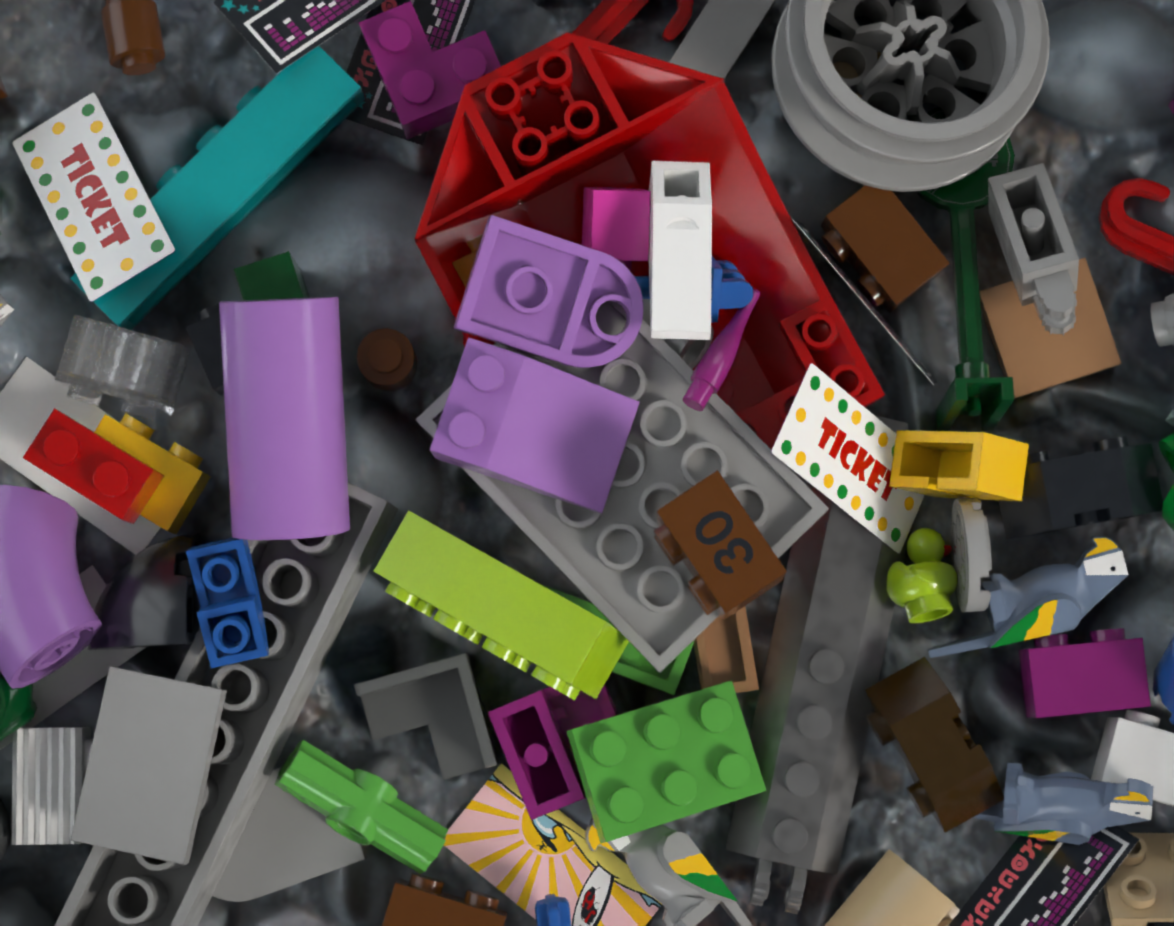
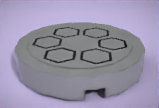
(970, 553)

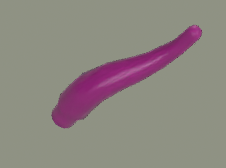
(718, 359)

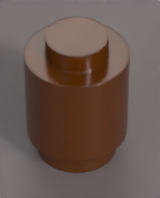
(133, 35)
(387, 359)

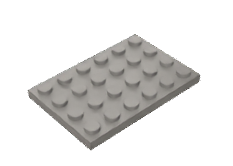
(666, 453)

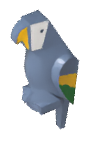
(1045, 598)
(1066, 805)

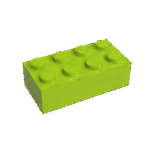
(492, 600)

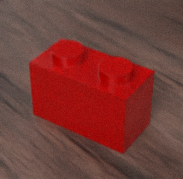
(93, 466)

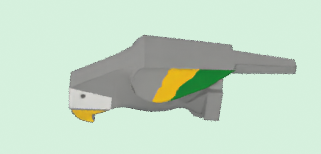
(673, 873)

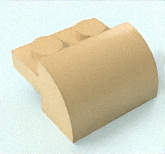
(895, 897)

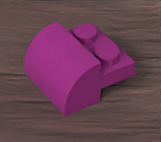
(539, 748)

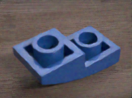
(228, 601)

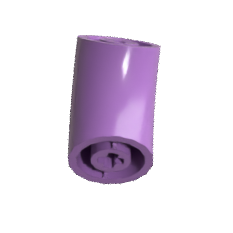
(41, 592)

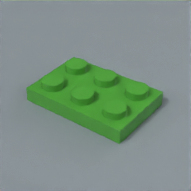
(666, 761)

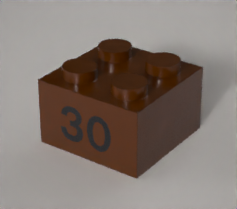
(718, 546)

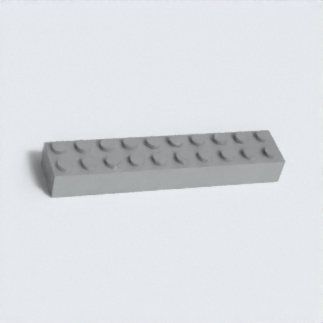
(304, 600)

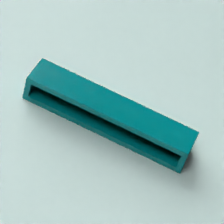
(236, 173)

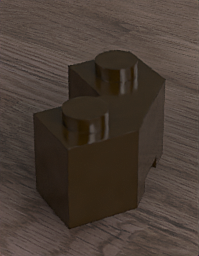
(923, 723)

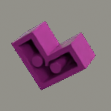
(422, 82)

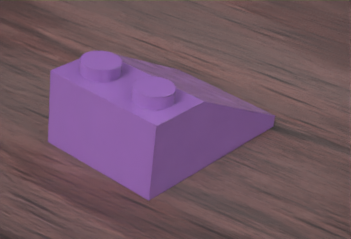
(533, 426)

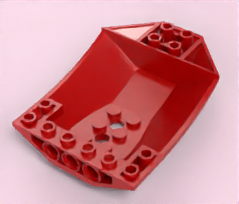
(598, 119)

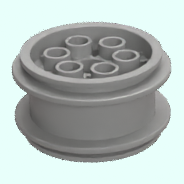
(1002, 57)

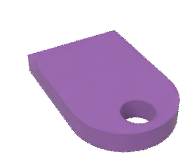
(545, 296)

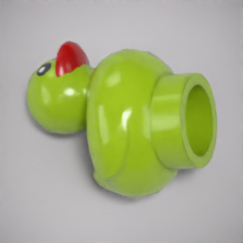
(926, 585)

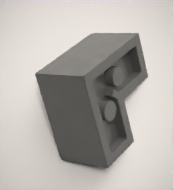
(436, 696)

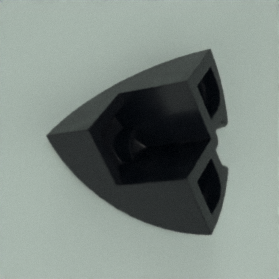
(149, 599)

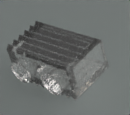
(121, 366)

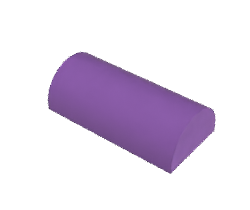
(284, 418)

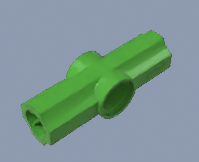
(361, 807)

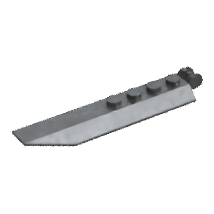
(814, 700)

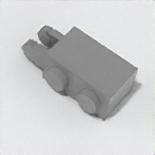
(1036, 244)

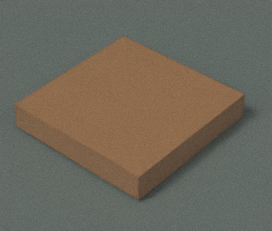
(1043, 359)

